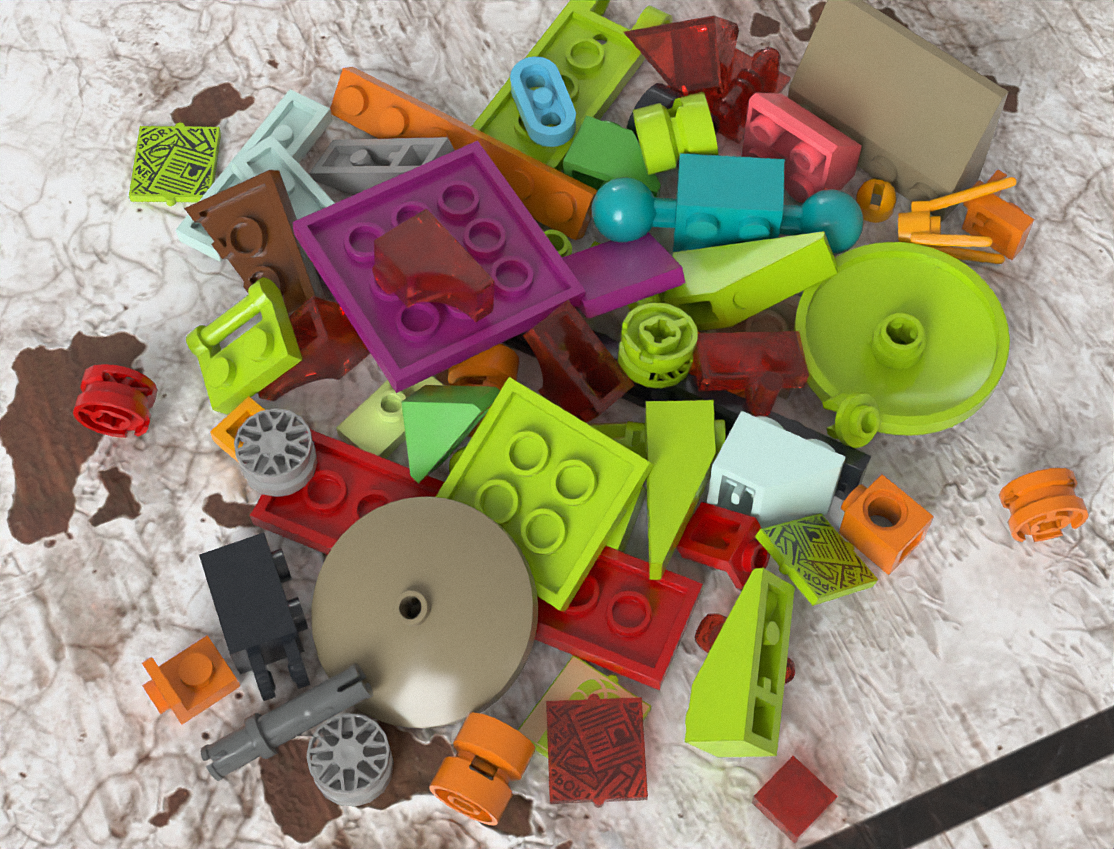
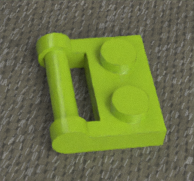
(252, 358)

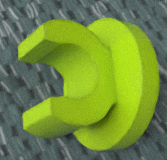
(855, 419)

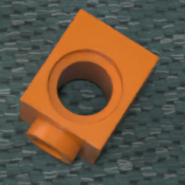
(884, 545)

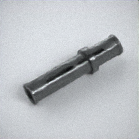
(267, 732)

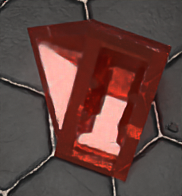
(690, 53)

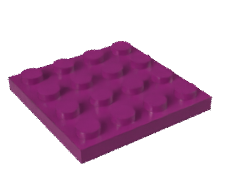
(484, 217)

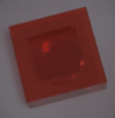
(794, 799)

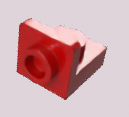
(724, 542)

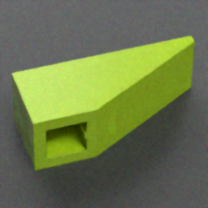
(748, 277)

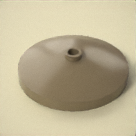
(472, 620)

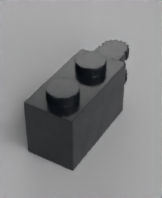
(254, 609)

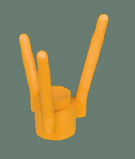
(925, 230)

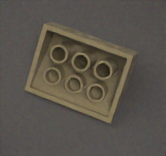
(903, 99)

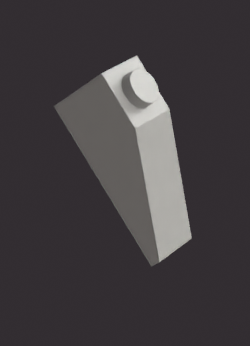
(363, 163)

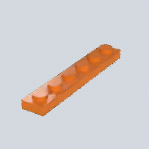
(390, 114)

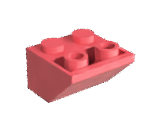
(813, 150)

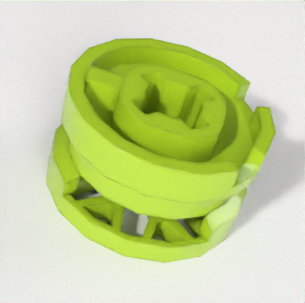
(657, 341)

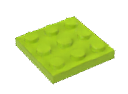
(548, 485)

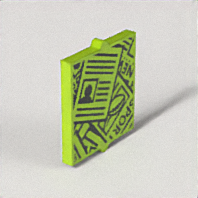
(174, 163)
(816, 558)

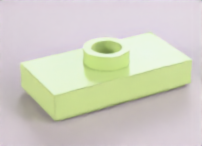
(379, 420)

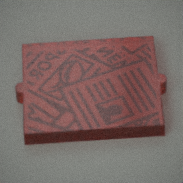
(596, 750)

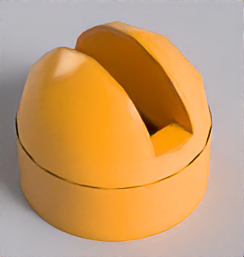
(872, 212)

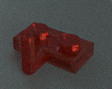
(751, 362)

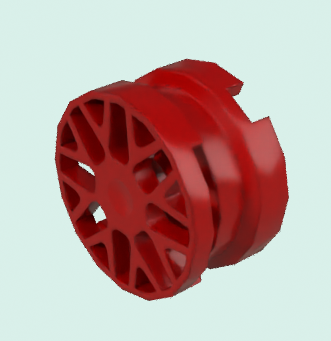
(115, 403)

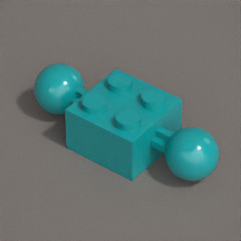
(725, 204)

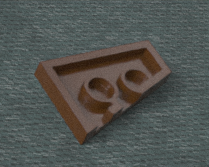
(257, 236)

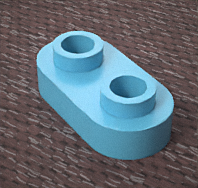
(544, 105)

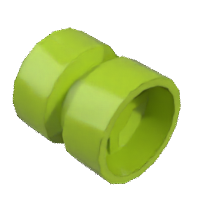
(668, 132)

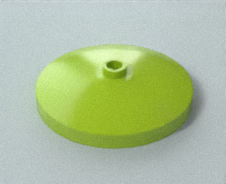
(906, 331)

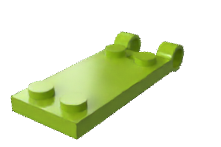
(589, 70)

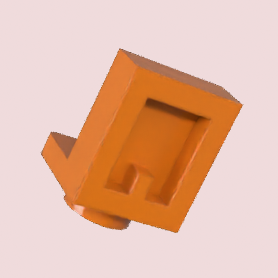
(998, 220)
(190, 680)

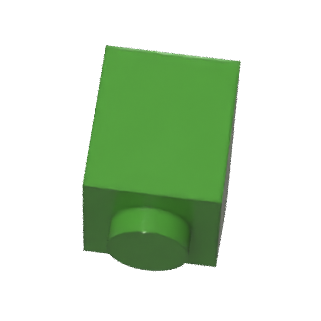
(606, 153)

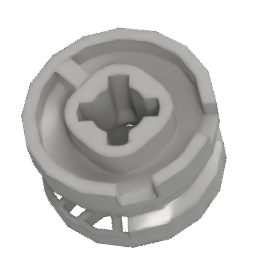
(275, 452)
(350, 760)

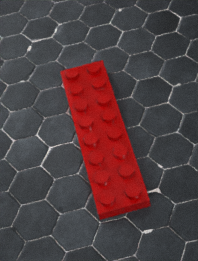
(612, 621)

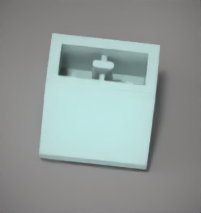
(773, 473)

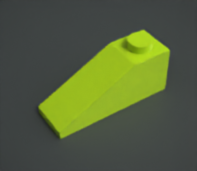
(682, 447)
(742, 680)

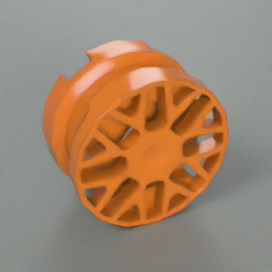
(1043, 504)

